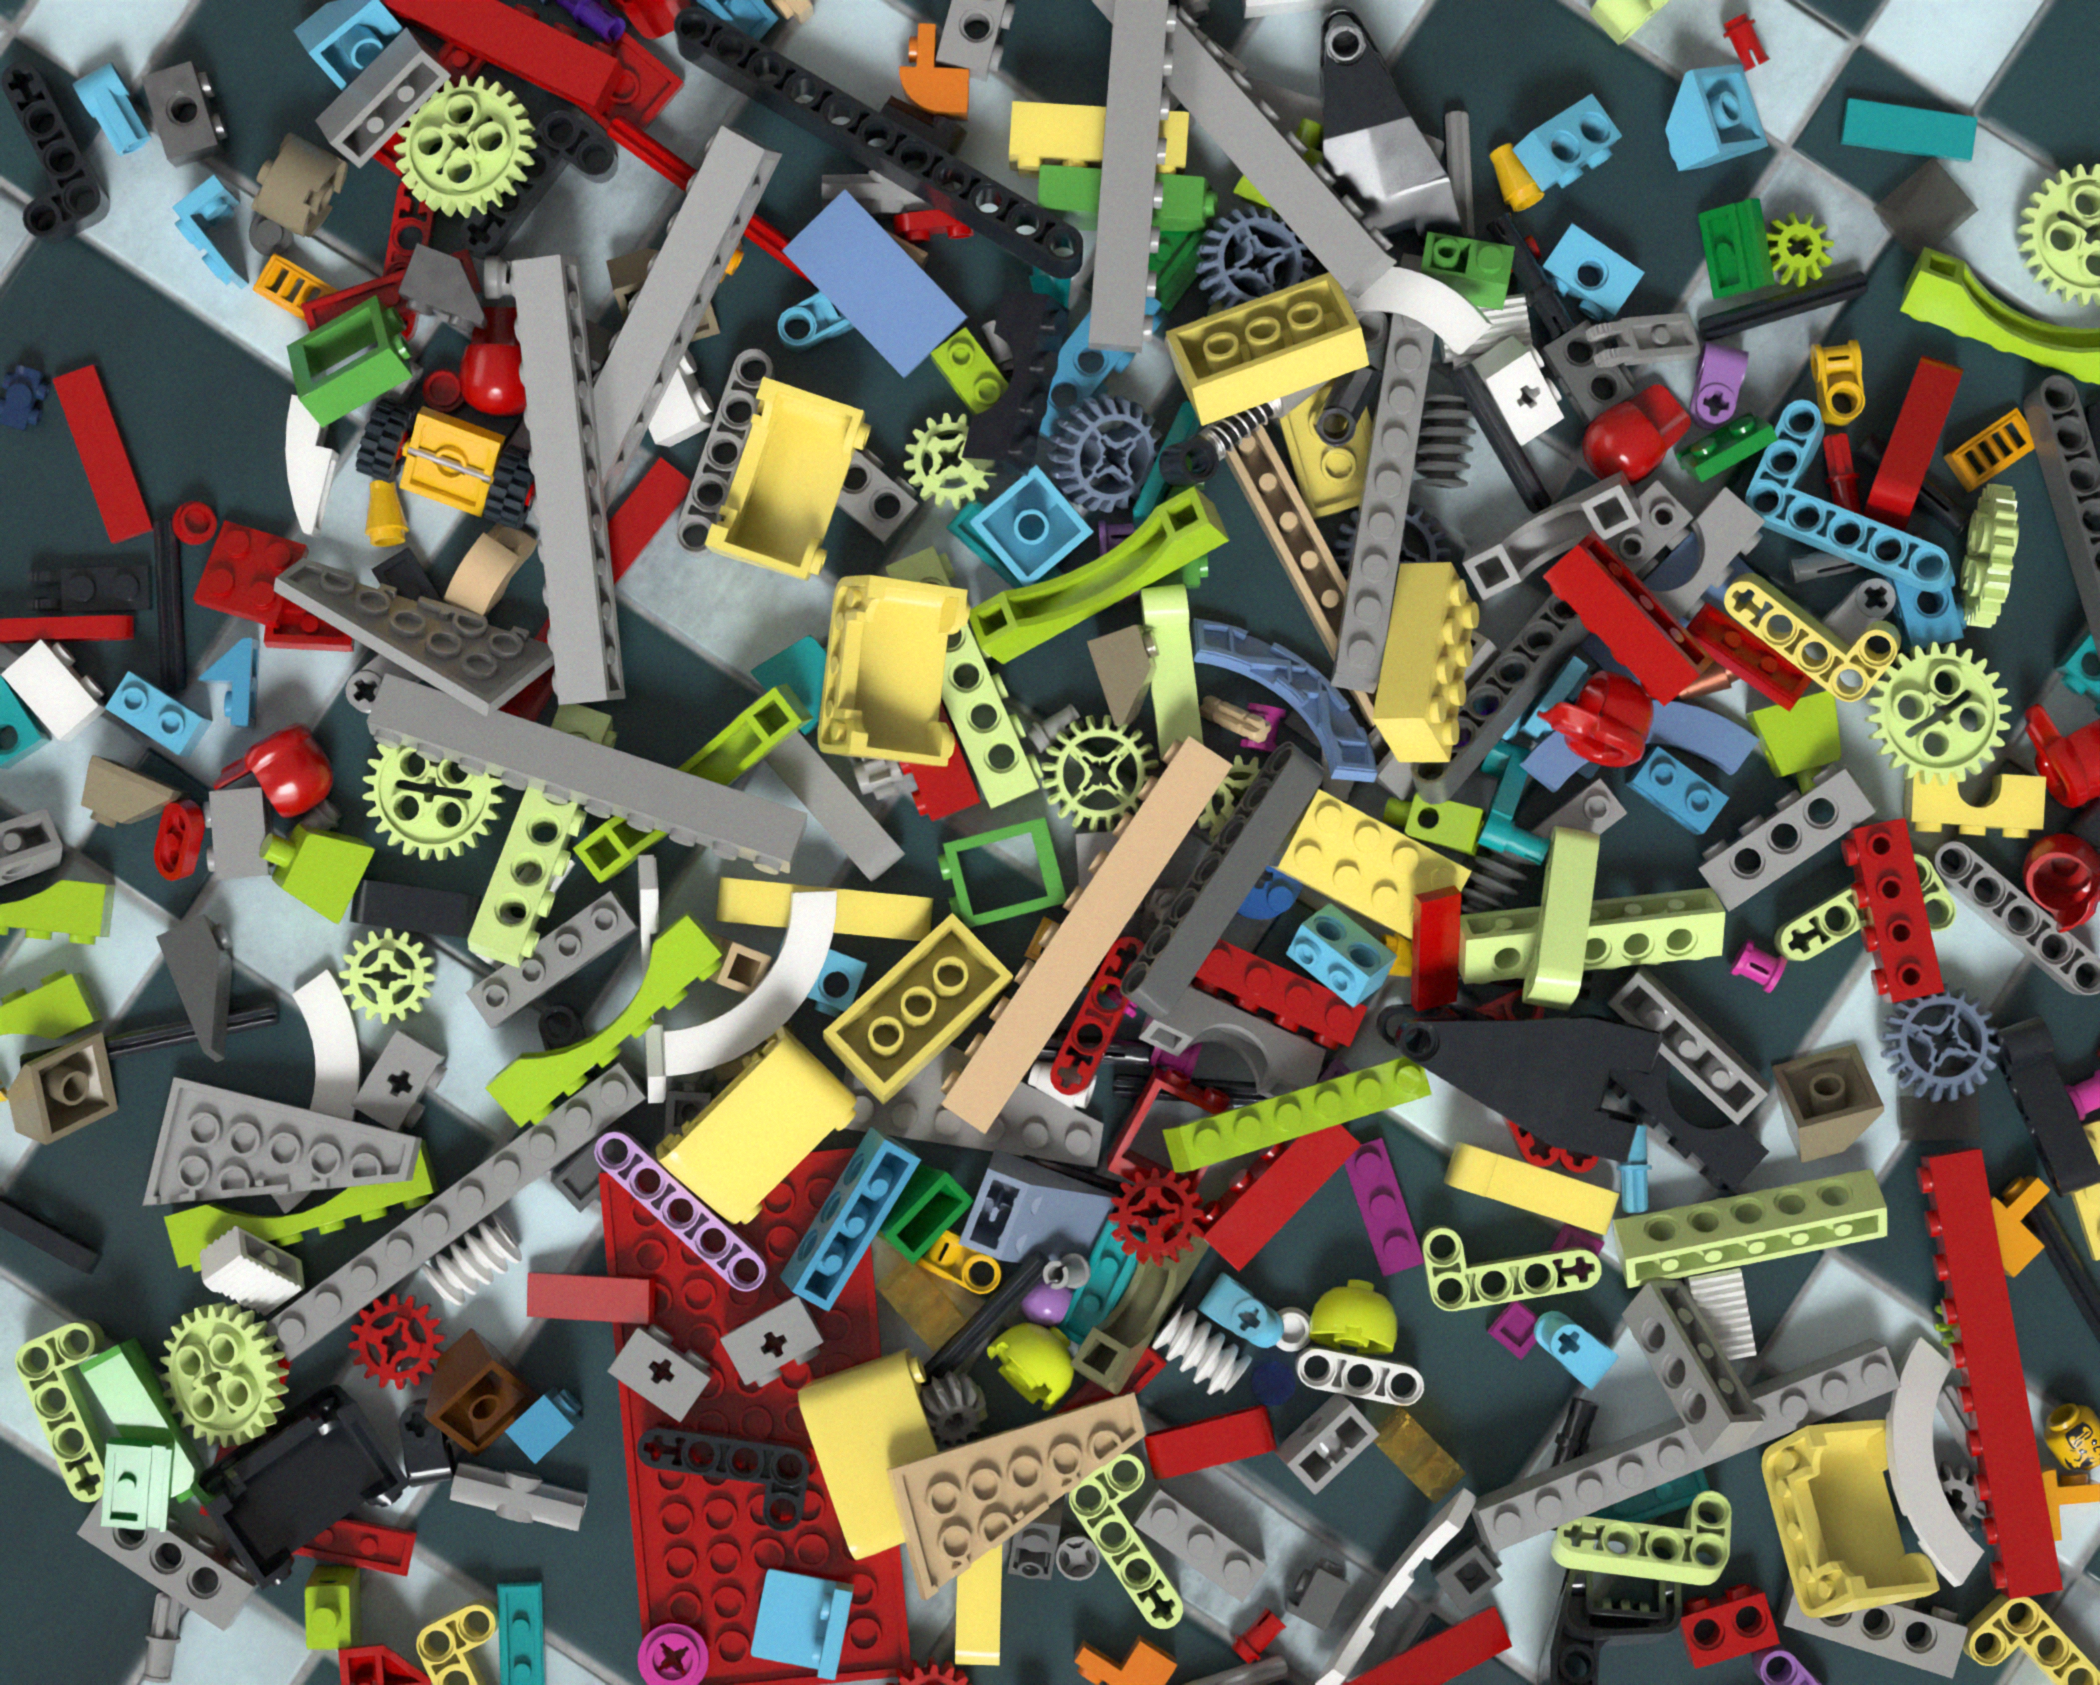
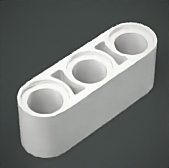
(1379, 1384)

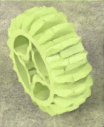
(1072, 747)

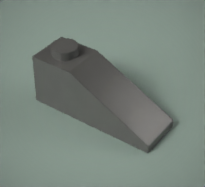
(202, 975)

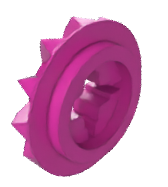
(674, 1636)

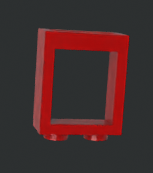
(1128, 1162)

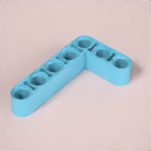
(1832, 517)

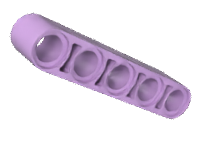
(660, 1202)

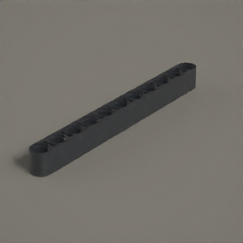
(885, 160)

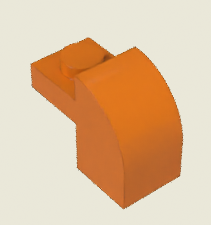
(933, 88)
(1141, 1666)

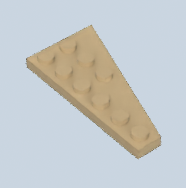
(989, 1489)

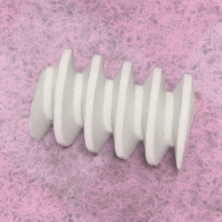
(474, 1262)
(1201, 1351)

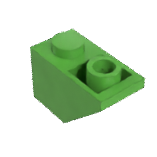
(1469, 266)

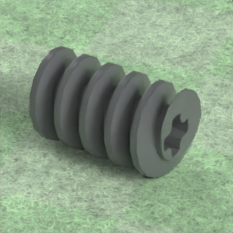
(1445, 442)
(1492, 882)

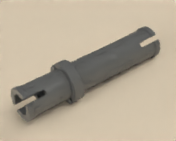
(1824, 564)

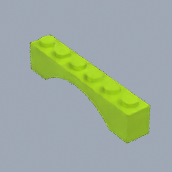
(1950, 296)
(1033, 614)
(721, 761)
(65, 907)
(52, 1011)
(537, 1078)
(1295, 1113)
(202, 1225)

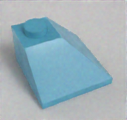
(348, 37)
(1713, 118)
(1031, 526)

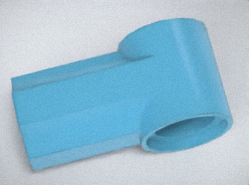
(108, 100)

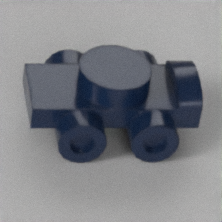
(22, 388)

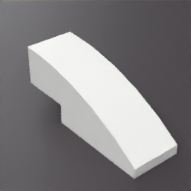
(308, 467)

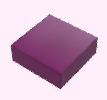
(1571, 1236)
(1515, 1328)

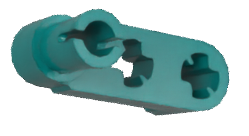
(1498, 828)

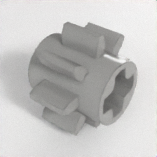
(877, 776)

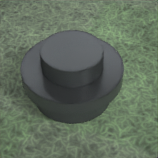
(269, 237)

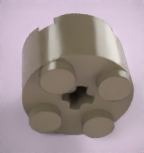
(299, 185)

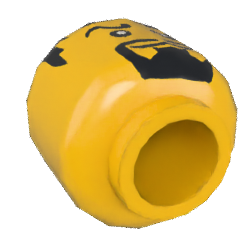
(2074, 1436)

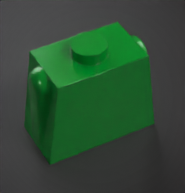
(923, 1212)

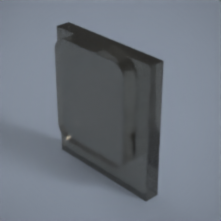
(1925, 209)
(1937, 1120)

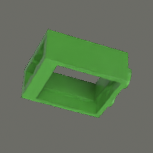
(360, 380)
(951, 869)

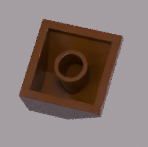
(476, 1393)

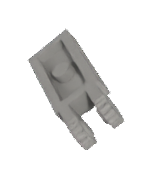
(1646, 340)

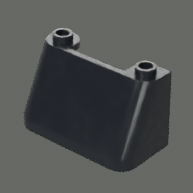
(297, 1482)

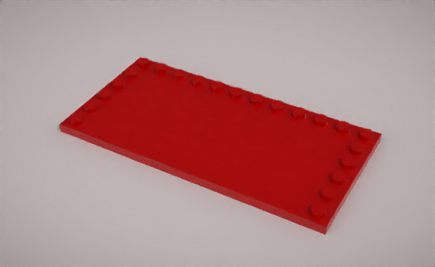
(705, 1537)

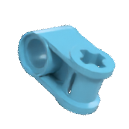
(820, 318)
(1239, 1310)
(1576, 1349)

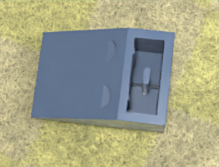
(1034, 1210)

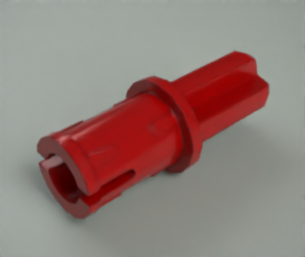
(1841, 472)

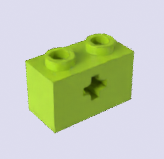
(969, 372)

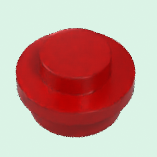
(442, 390)
(194, 523)

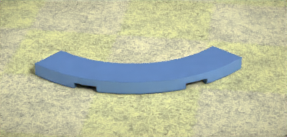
(1299, 684)
(1674, 725)

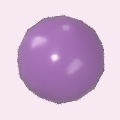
(1047, 1305)

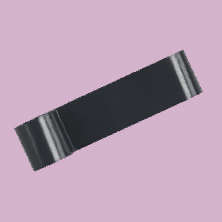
(49, 148)
(557, 158)
(2045, 1105)
(724, 1465)

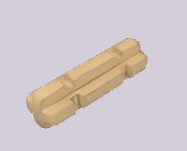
(1234, 719)

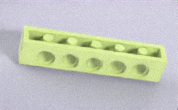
(998, 785)
(490, 933)
(1619, 934)
(1750, 1228)

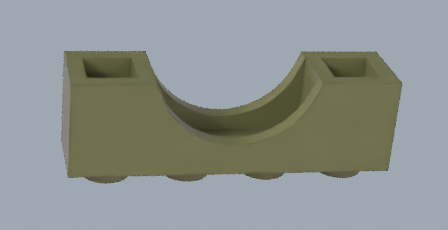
(1122, 1338)

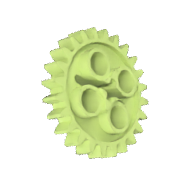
(491, 170)
(2064, 268)
(1992, 532)
(1958, 746)
(429, 827)
(220, 1367)

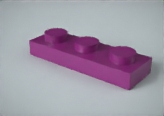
(1382, 1208)

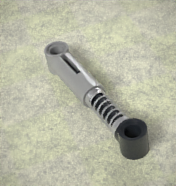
(1211, 445)

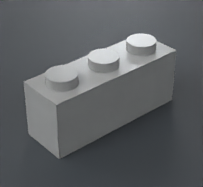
(383, 98)
(1200, 1542)

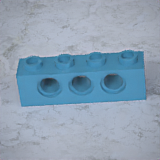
(1083, 383)
(849, 1218)

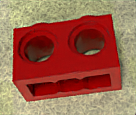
(1728, 1638)

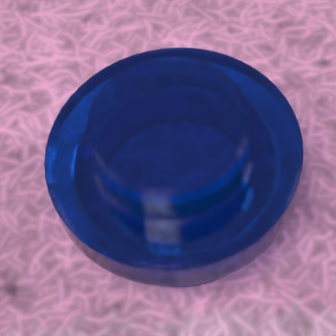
(1273, 1383)

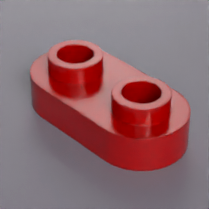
(919, 225)
(179, 839)

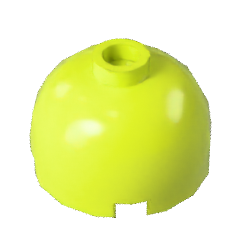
(1354, 1319)
(1034, 1362)

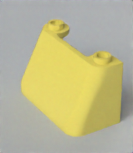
(788, 481)
(889, 669)
(758, 1128)
(861, 1427)
(1841, 1520)

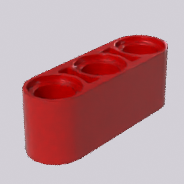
(1210, 1442)

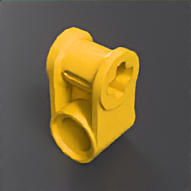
(1838, 372)
(958, 1262)

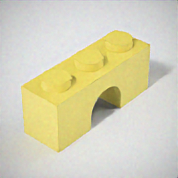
(2014, 806)

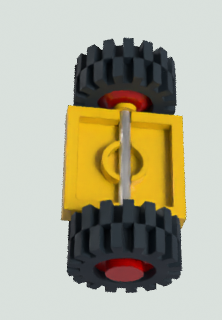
(448, 462)

